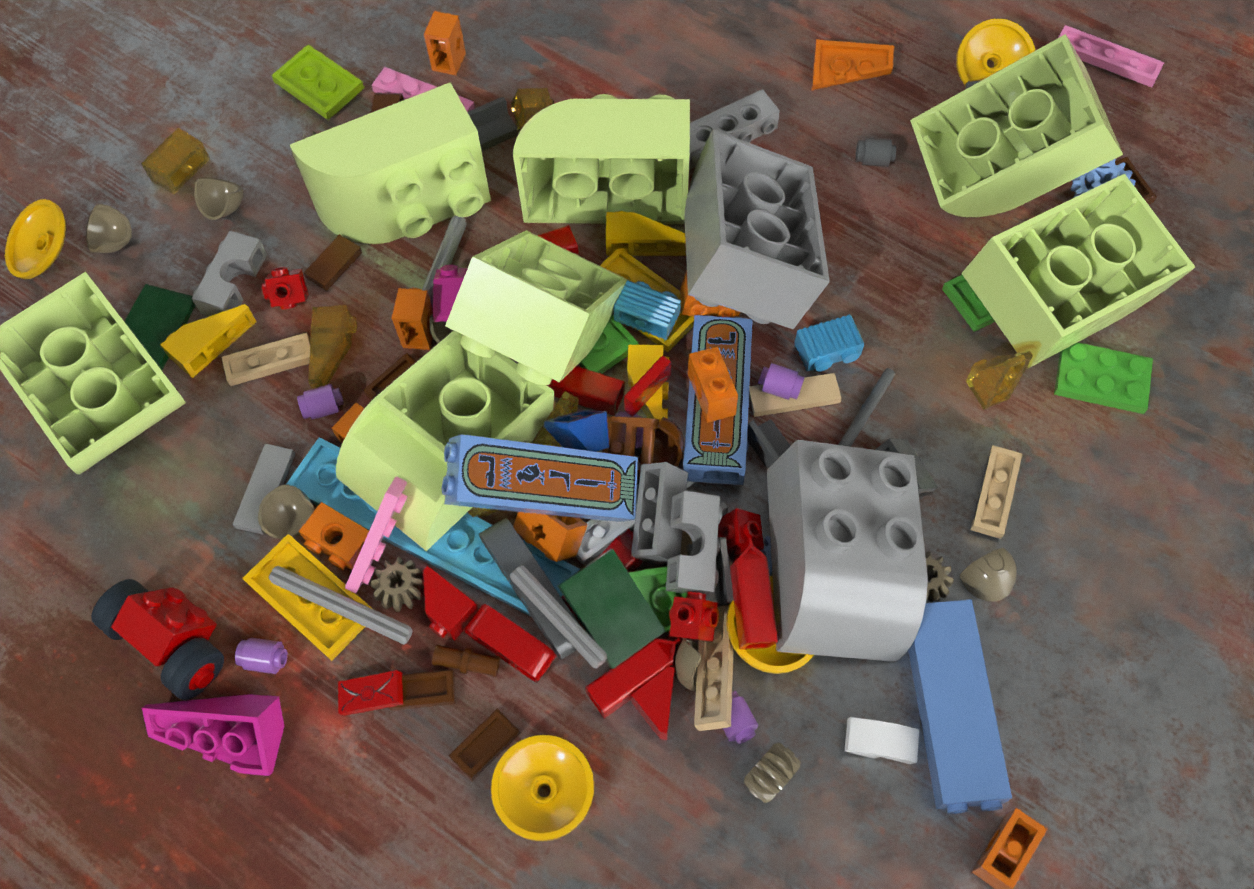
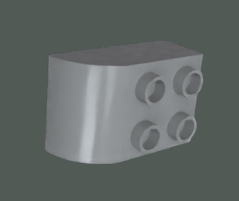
(754, 232)
(846, 551)

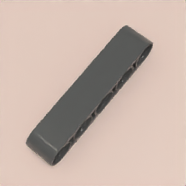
(511, 552)

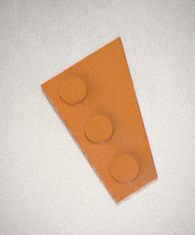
(849, 62)

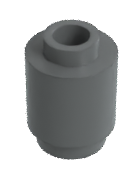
(875, 152)

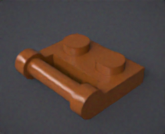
(623, 437)

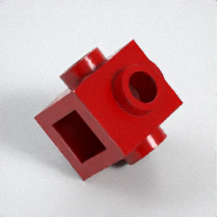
(295, 286)
(738, 528)
(694, 617)

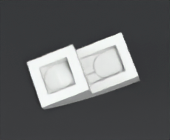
(882, 739)

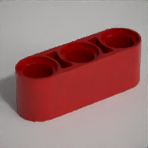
(510, 642)

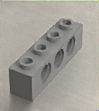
(742, 119)

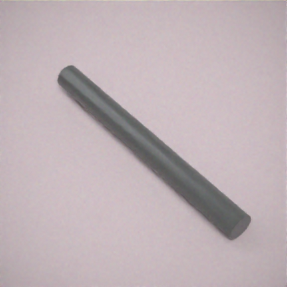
(867, 408)

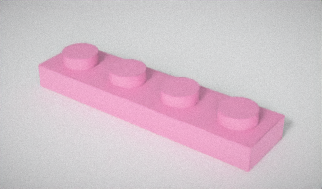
(1114, 57)
(395, 82)
(382, 526)

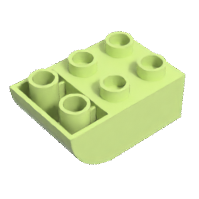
(417, 415)

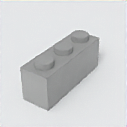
(652, 534)

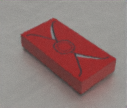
(647, 386)
(370, 693)

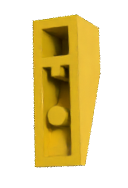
(642, 236)
(203, 340)

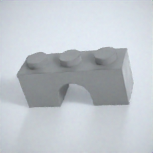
(235, 256)
(699, 517)

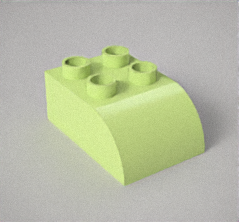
(1016, 134)
(605, 158)
(396, 169)
(1076, 269)
(534, 306)
(83, 373)

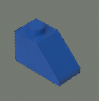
(580, 430)

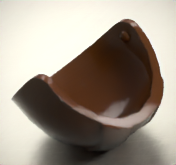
(668, 443)

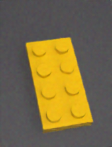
(633, 270)
(319, 625)

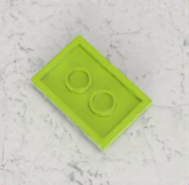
(318, 81)

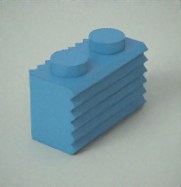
(647, 309)
(829, 343)

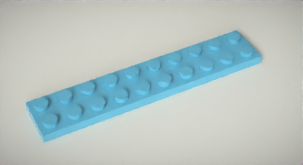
(456, 552)

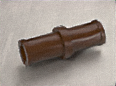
(466, 660)

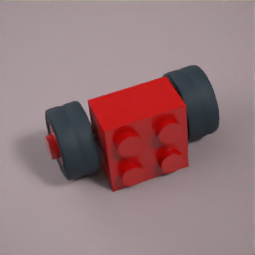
(165, 631)

